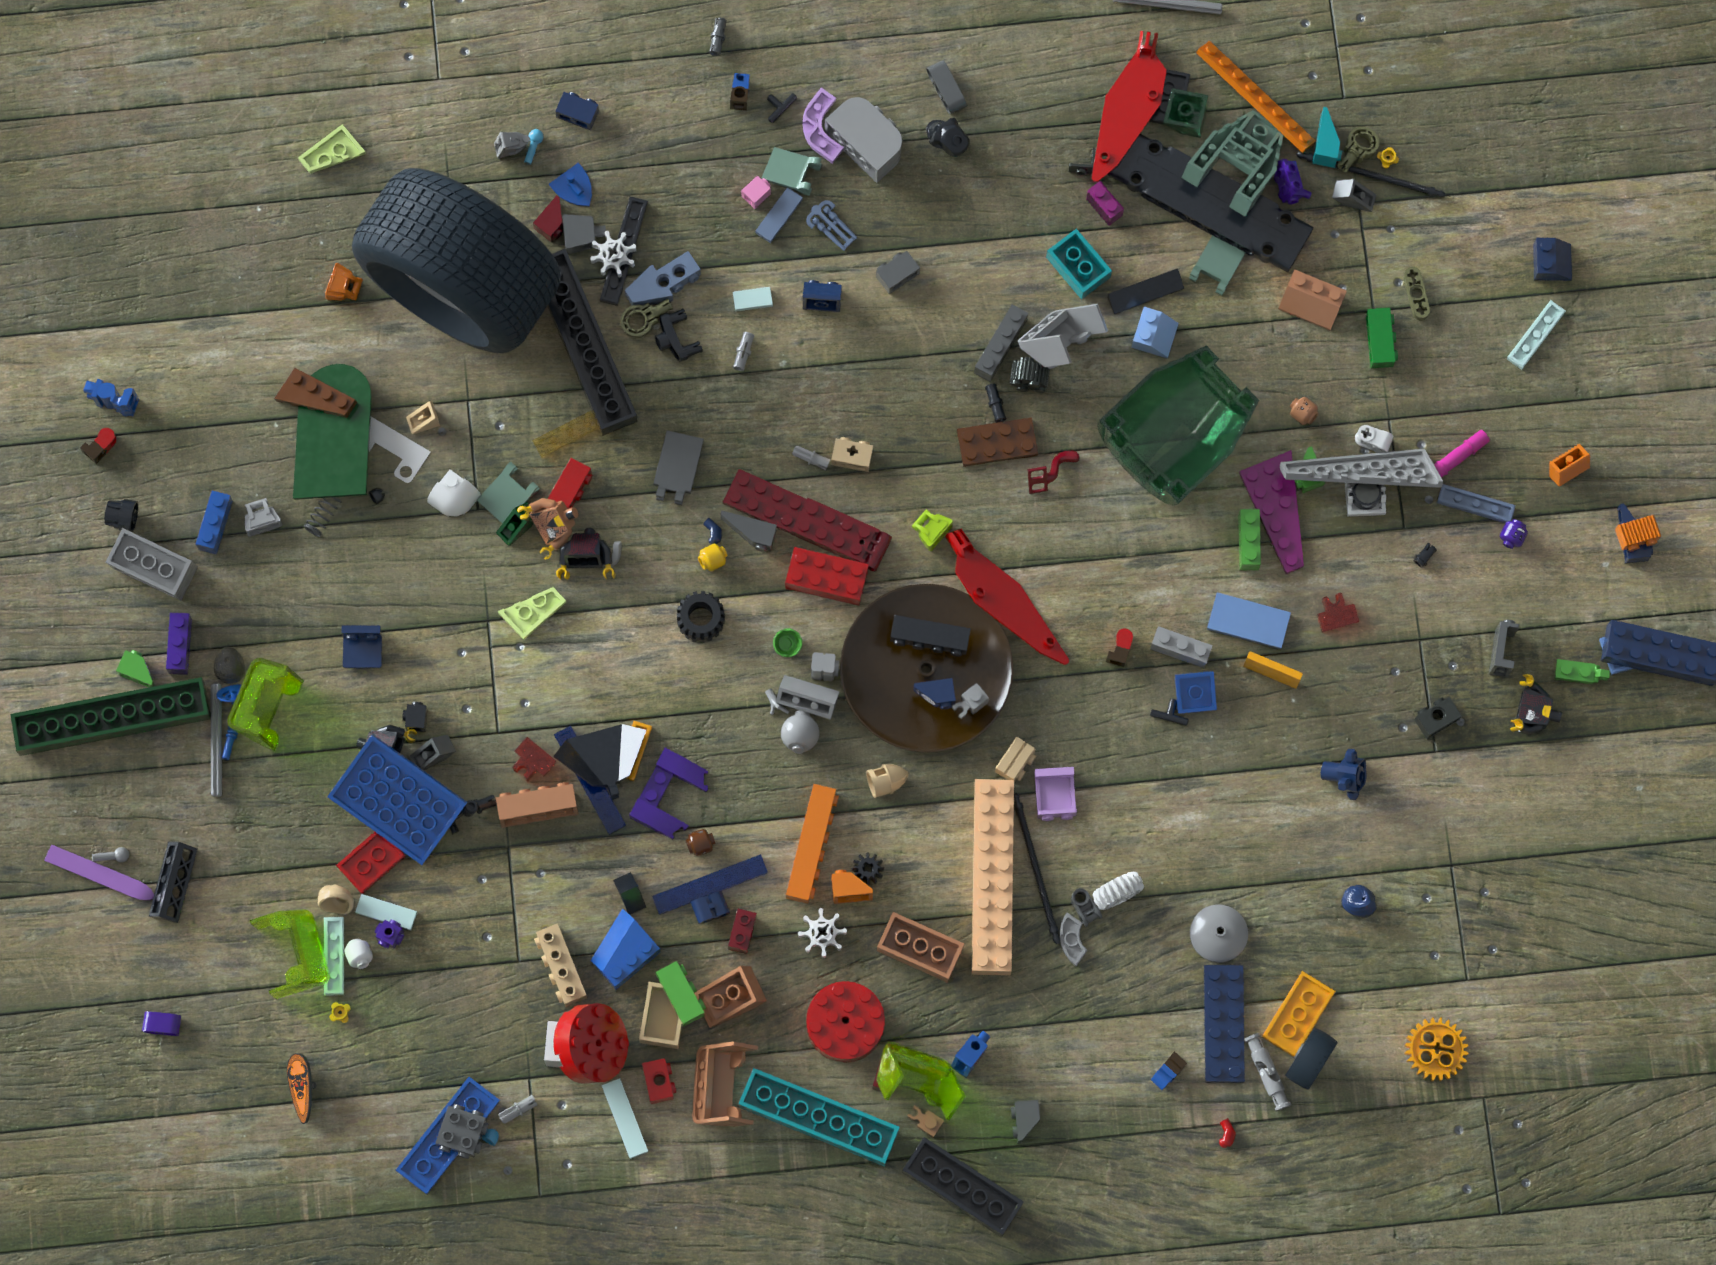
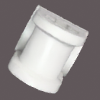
(1375, 439)

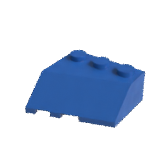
(624, 950)

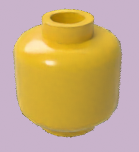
(712, 557)

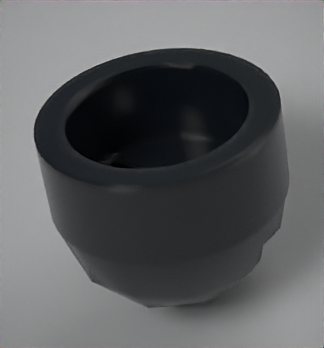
(376, 496)

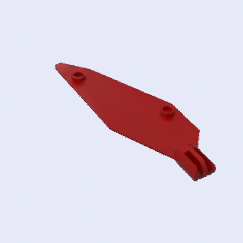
(1129, 106)
(1002, 597)

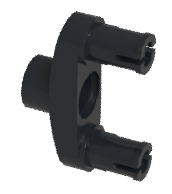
(669, 340)

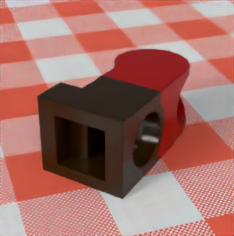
(100, 446)
(1123, 643)

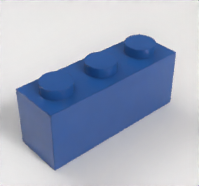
(214, 522)

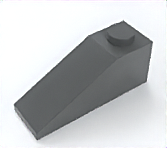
(755, 532)

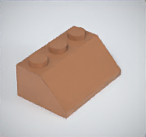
(1312, 299)

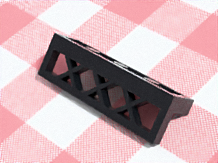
(166, 882)

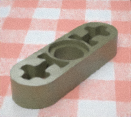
(1414, 307)

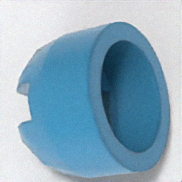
(491, 1137)

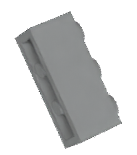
(1181, 647)
(807, 697)

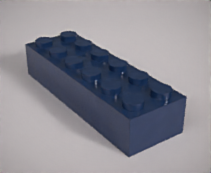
(1660, 652)

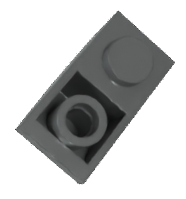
(1026, 1118)

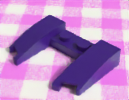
(645, 808)

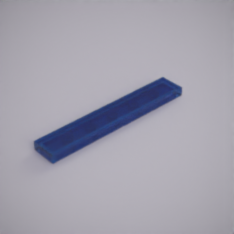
(597, 795)
(710, 884)

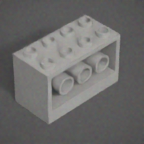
(151, 564)

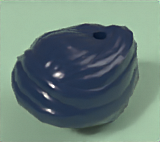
(1359, 901)

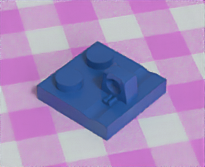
(1195, 692)

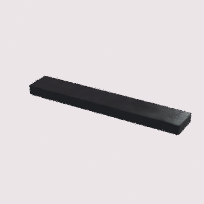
(631, 227)

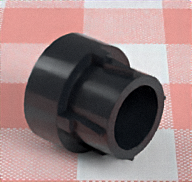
(121, 514)

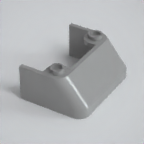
(1052, 335)

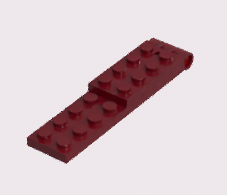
(807, 520)

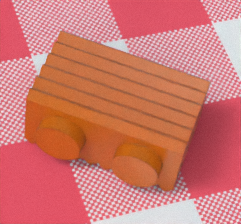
(1569, 465)
(1637, 533)

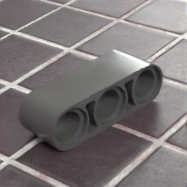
(946, 87)

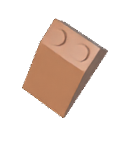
(731, 995)

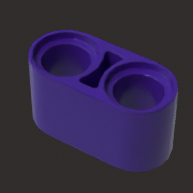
(161, 1023)

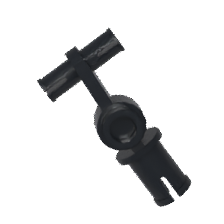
(472, 807)

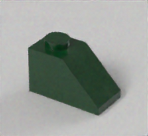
(513, 526)

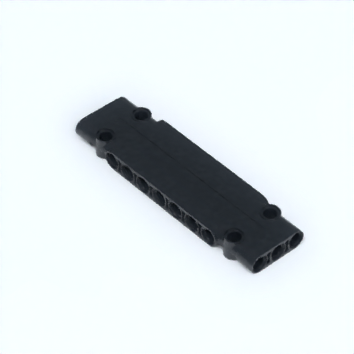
(1209, 203)

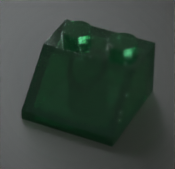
(1186, 112)

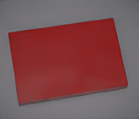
(370, 862)

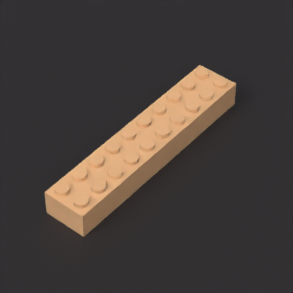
(992, 877)

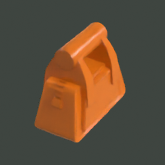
(339, 284)

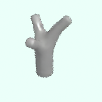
(772, 698)

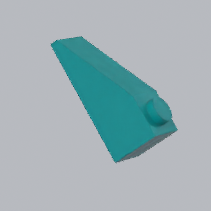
(1327, 142)

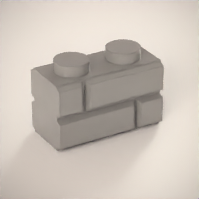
(824, 667)

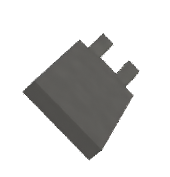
(677, 465)

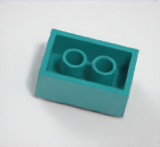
(1078, 264)

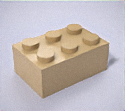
(660, 1021)

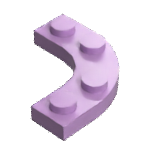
(813, 130)

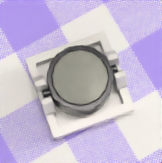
(1365, 499)

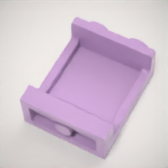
(1055, 793)

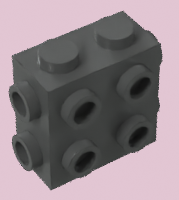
(462, 1131)

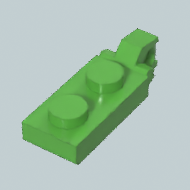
(1579, 672)

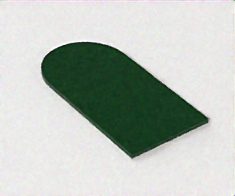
(333, 448)

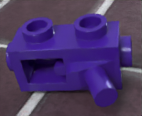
(1289, 182)

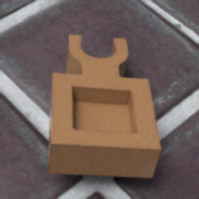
(928, 1123)

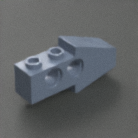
(647, 288)

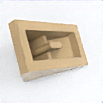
(423, 418)

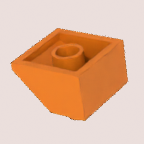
(849, 888)

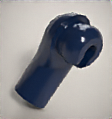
(716, 531)

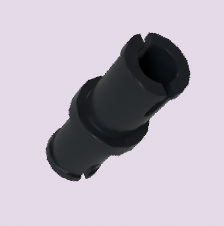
(995, 403)

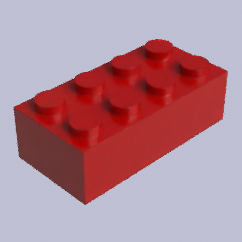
(826, 576)

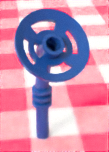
(232, 691)

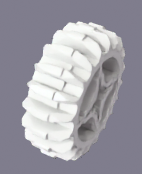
(1118, 890)

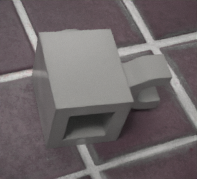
(972, 700)

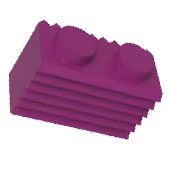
(1104, 203)

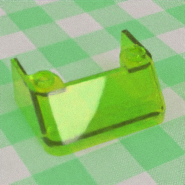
(307, 945)
(922, 1074)

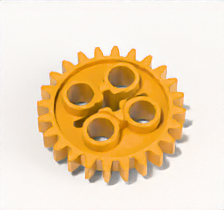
(1437, 1031)

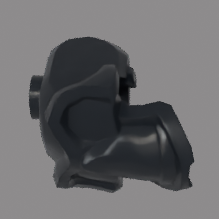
(947, 136)

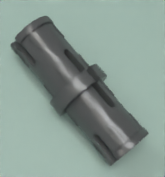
(717, 36)

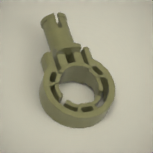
(1356, 150)
(644, 310)

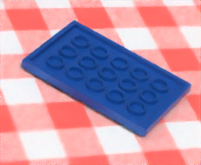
(397, 799)

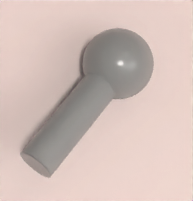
(120, 855)

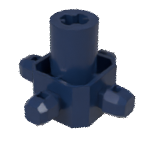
(1349, 774)

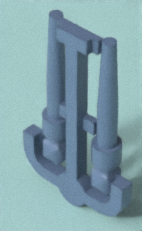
(816, 210)

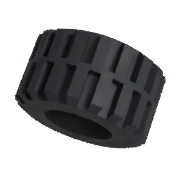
(695, 602)

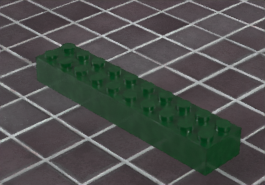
(110, 716)

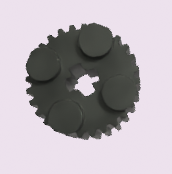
(1029, 375)

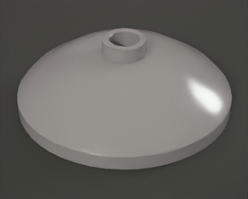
(1216, 946)

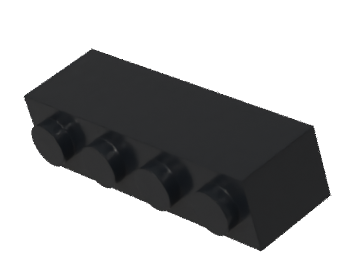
(930, 635)

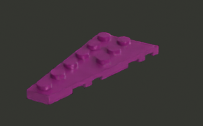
(1277, 507)

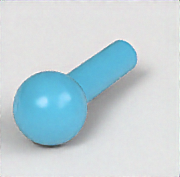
(536, 137)

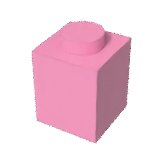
(756, 191)

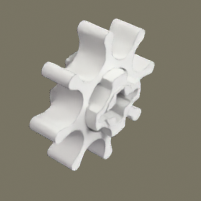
(612, 246)
(815, 926)

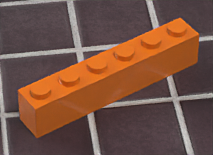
(811, 842)

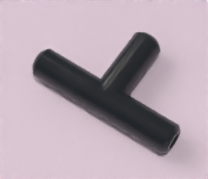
(781, 107)
(1169, 716)

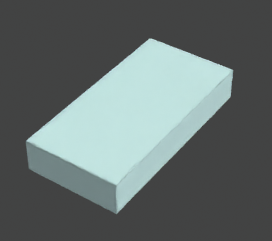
(752, 299)

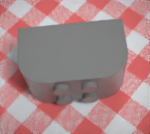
(866, 136)

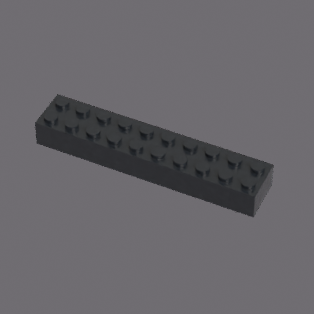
(589, 351)

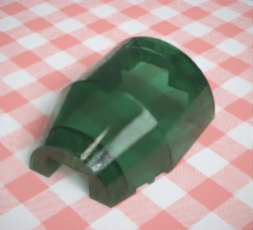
(1177, 425)

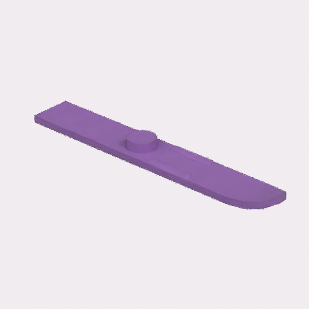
(98, 873)

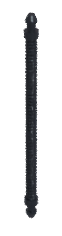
(1385, 178)
(1053, 929)

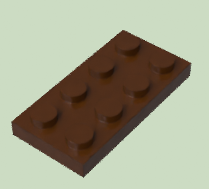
(997, 442)

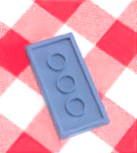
(1248, 620)

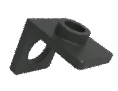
(1083, 169)

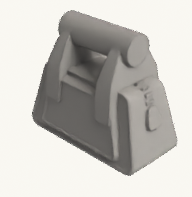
(510, 143)
(261, 520)

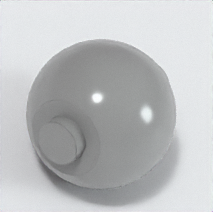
(800, 732)

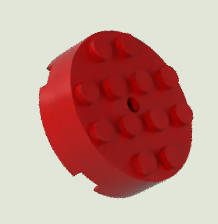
(839, 1003)
(591, 1043)

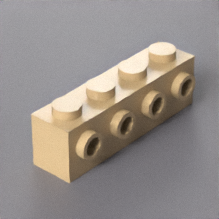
(561, 965)

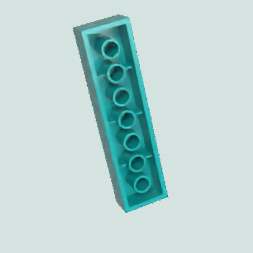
(818, 1117)

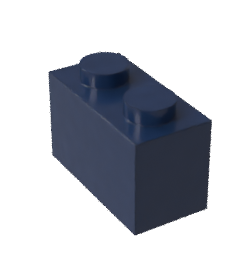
(577, 110)

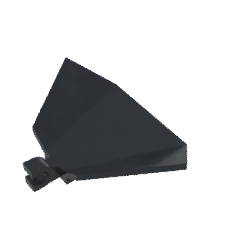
(603, 755)

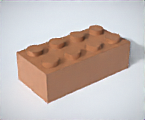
(536, 805)
(920, 947)

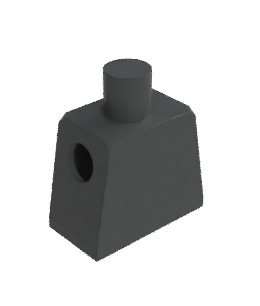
(580, 232)

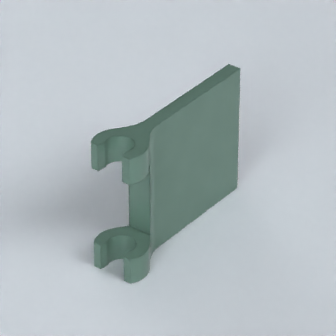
(789, 170)
(1218, 262)
(506, 494)

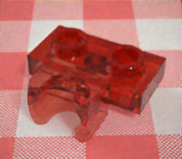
(1336, 614)
(532, 759)

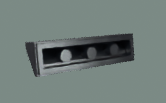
(1145, 291)

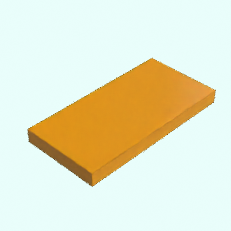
(1298, 1014)

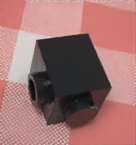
(415, 717)

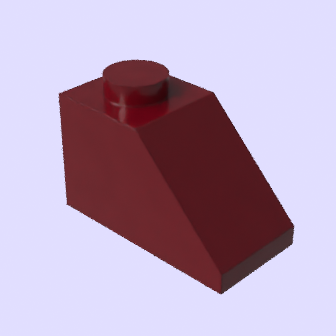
(549, 222)

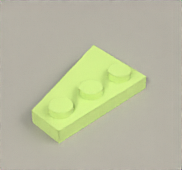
(331, 150)
(533, 612)

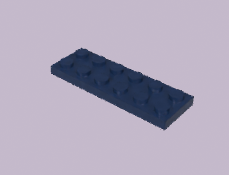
(1224, 1023)

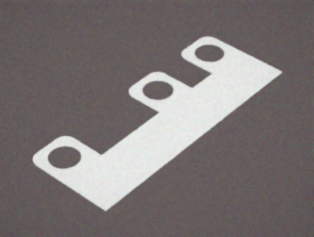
(410, 452)

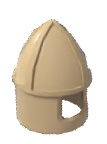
(886, 779)

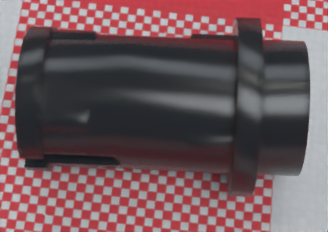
(1426, 553)

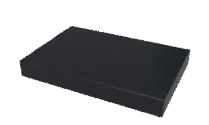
(1173, 80)

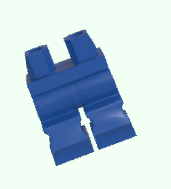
(107, 395)

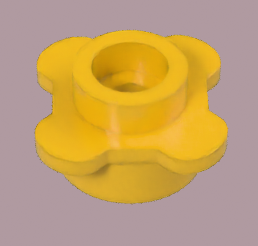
(1387, 162)
(340, 1017)

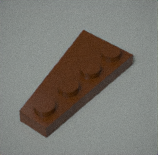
(309, 392)

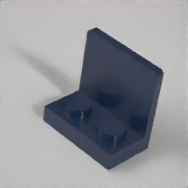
(362, 646)

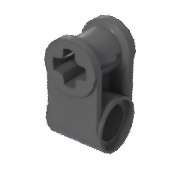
(1085, 908)

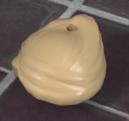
(335, 899)

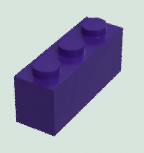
(179, 643)

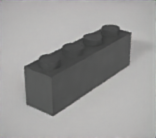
(1001, 343)

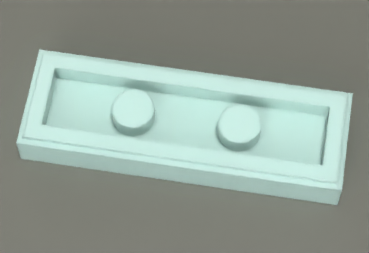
(384, 910)

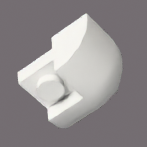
(453, 495)

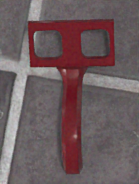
(1046, 478)

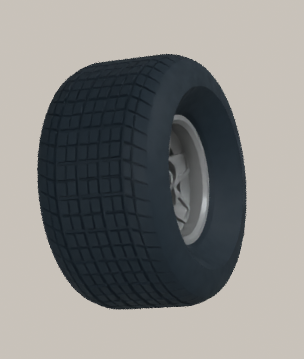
(456, 260)

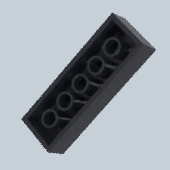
(962, 1187)

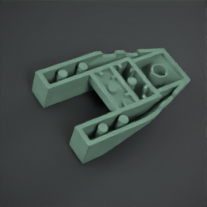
(1248, 145)

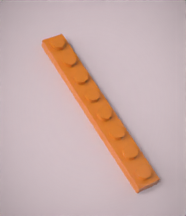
(1256, 96)

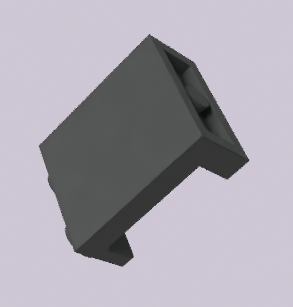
(1498, 665)

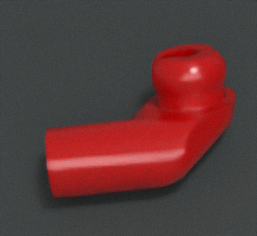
(1229, 1135)

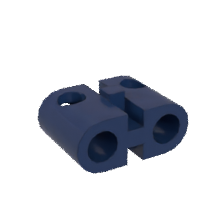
(710, 907)

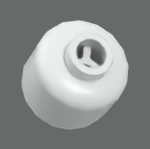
(358, 953)

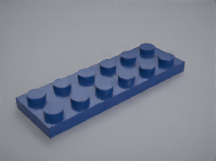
(425, 1161)

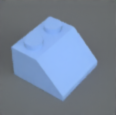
(1155, 333)

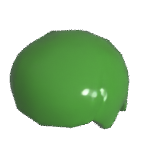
(787, 642)

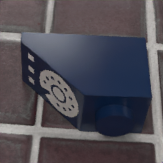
(938, 692)

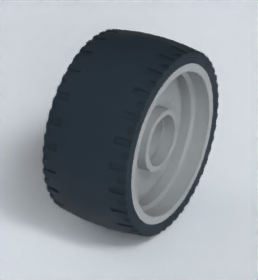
(1311, 1058)

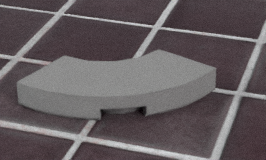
(1070, 939)

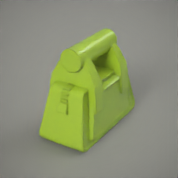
(935, 529)

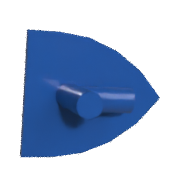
(573, 186)

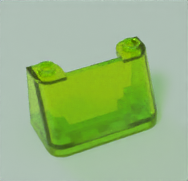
(260, 699)

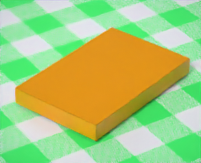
(1273, 669)

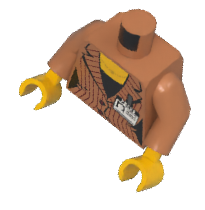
(552, 521)

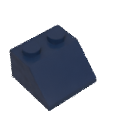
(1552, 260)
(822, 296)

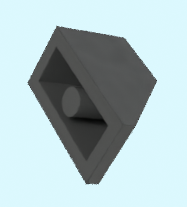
(1354, 195)
(433, 752)

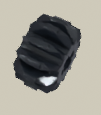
(869, 862)

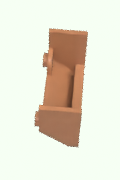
(716, 1082)

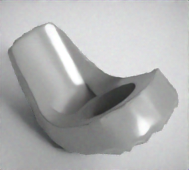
(617, 547)

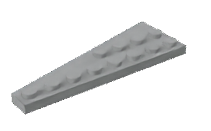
(1384, 468)

